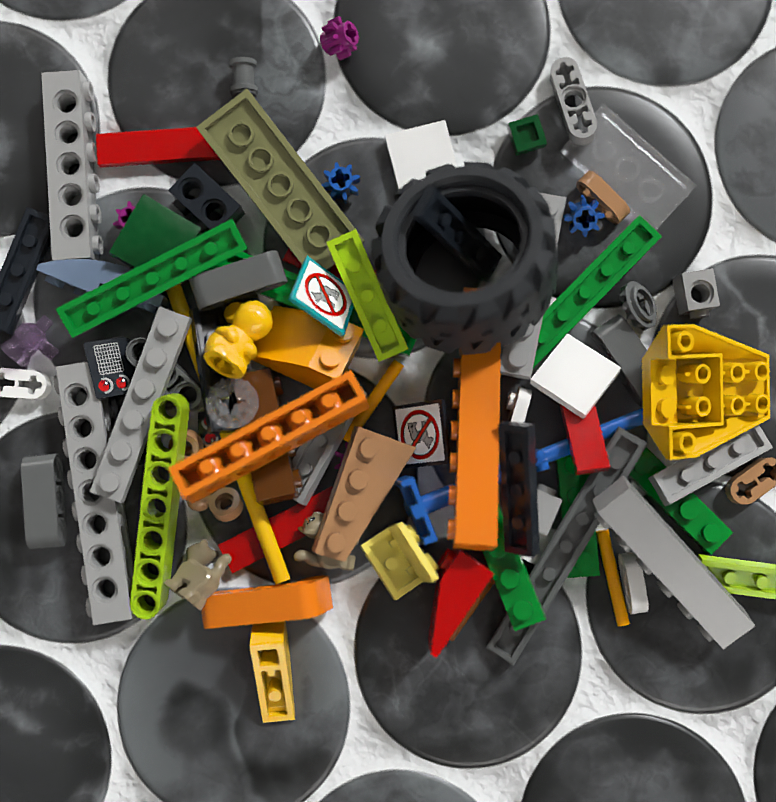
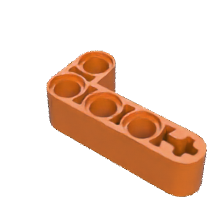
(268, 603)

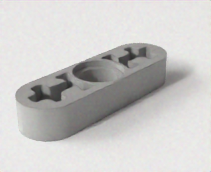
(577, 88)

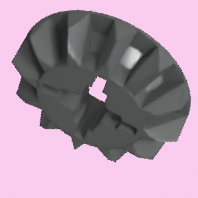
(638, 305)

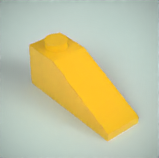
(272, 671)

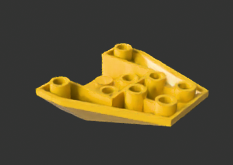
(701, 390)

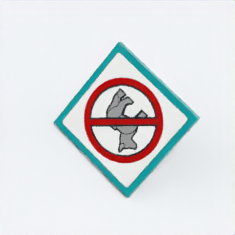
(322, 296)

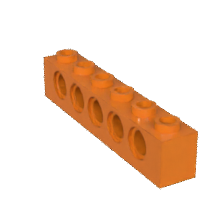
(269, 438)

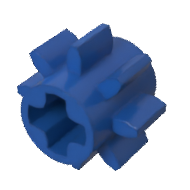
(345, 174)
(590, 220)

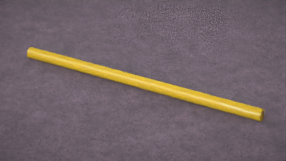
(256, 511)

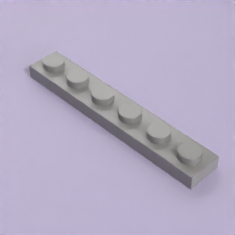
(520, 355)
(133, 421)

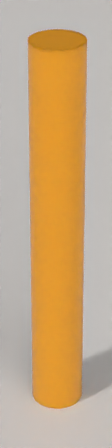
(376, 396)
(612, 577)

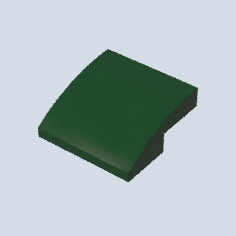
(150, 233)

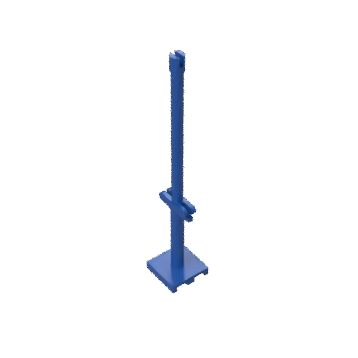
(420, 506)

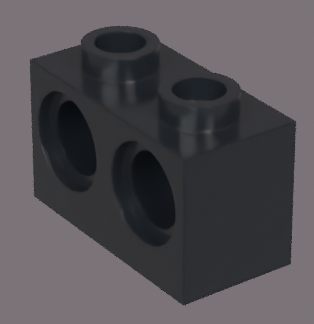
(210, 199)

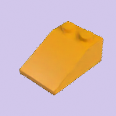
(306, 348)

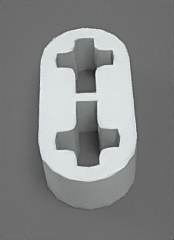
(21, 376)
(633, 583)

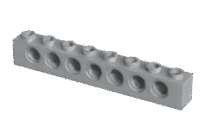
(115, 537)

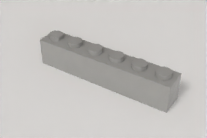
(672, 562)

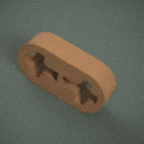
(611, 204)
(750, 474)

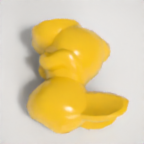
(232, 346)

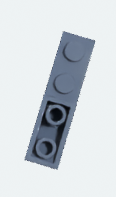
(90, 274)

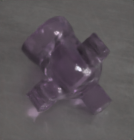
(28, 340)

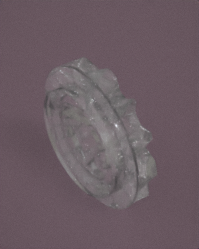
(242, 412)

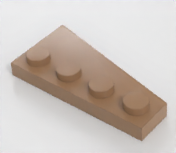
(362, 483)

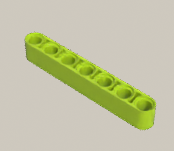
(150, 518)

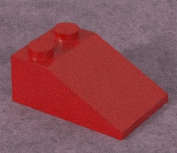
(456, 591)

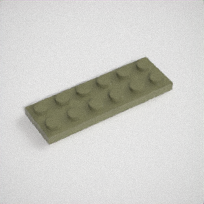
(276, 178)

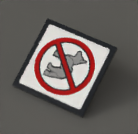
(426, 429)

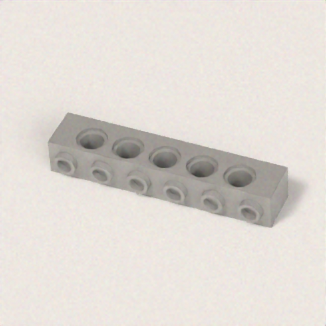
(59, 92)

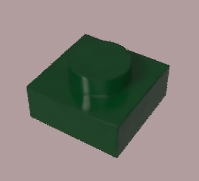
(526, 135)

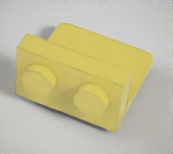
(399, 559)

